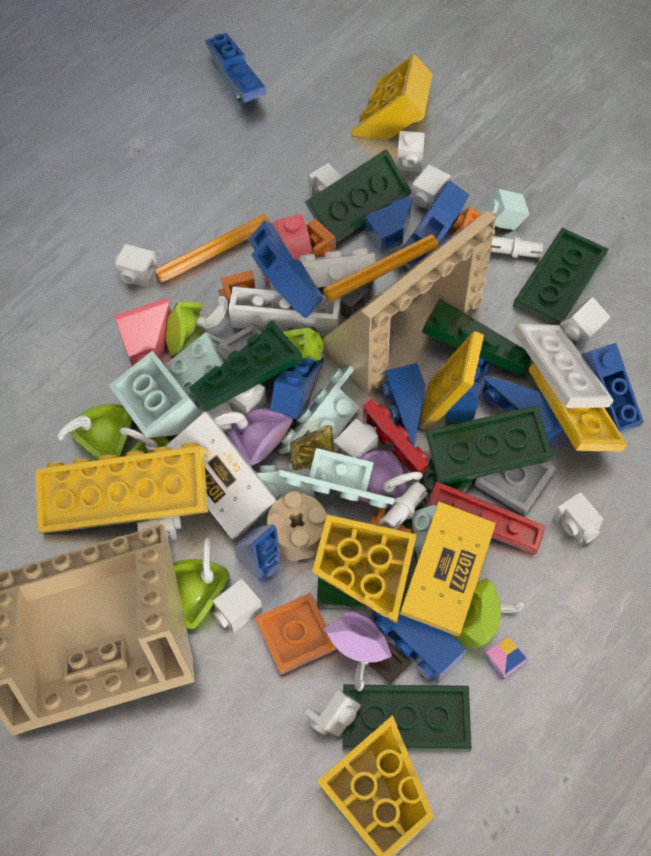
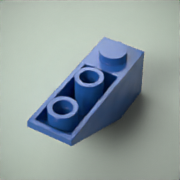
(611, 372)
(294, 387)
(406, 393)
(514, 397)
(467, 405)
(259, 551)
(429, 647)

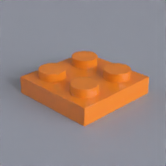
(294, 633)

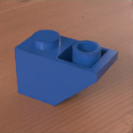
(389, 225)

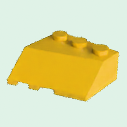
(396, 100)
(366, 562)
(379, 791)

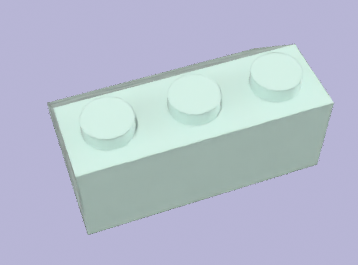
(155, 398)

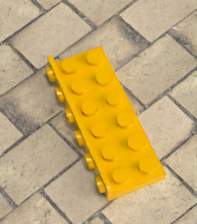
(121, 489)

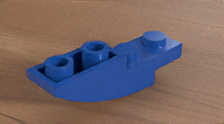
(234, 69)
(438, 217)
(283, 271)

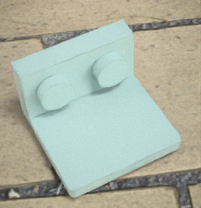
(196, 361)

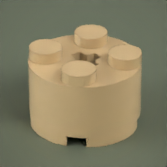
(308, 519)

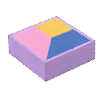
(506, 656)

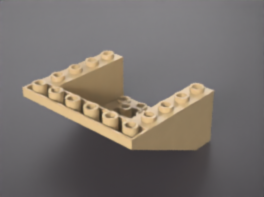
(453, 270)
(91, 631)

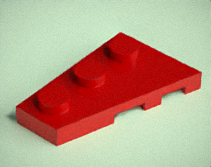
(378, 416)

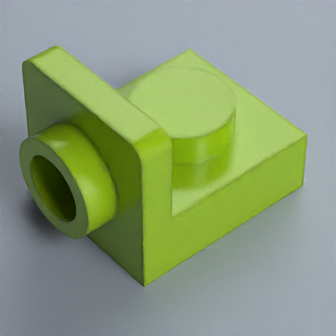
(307, 342)

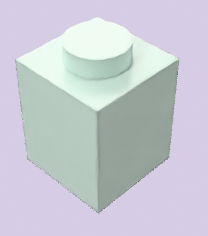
(508, 208)

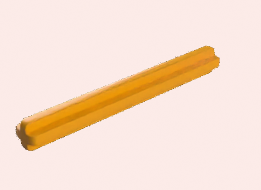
(209, 249)
(380, 268)

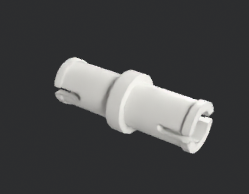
(517, 247)
(404, 506)

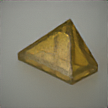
(303, 449)

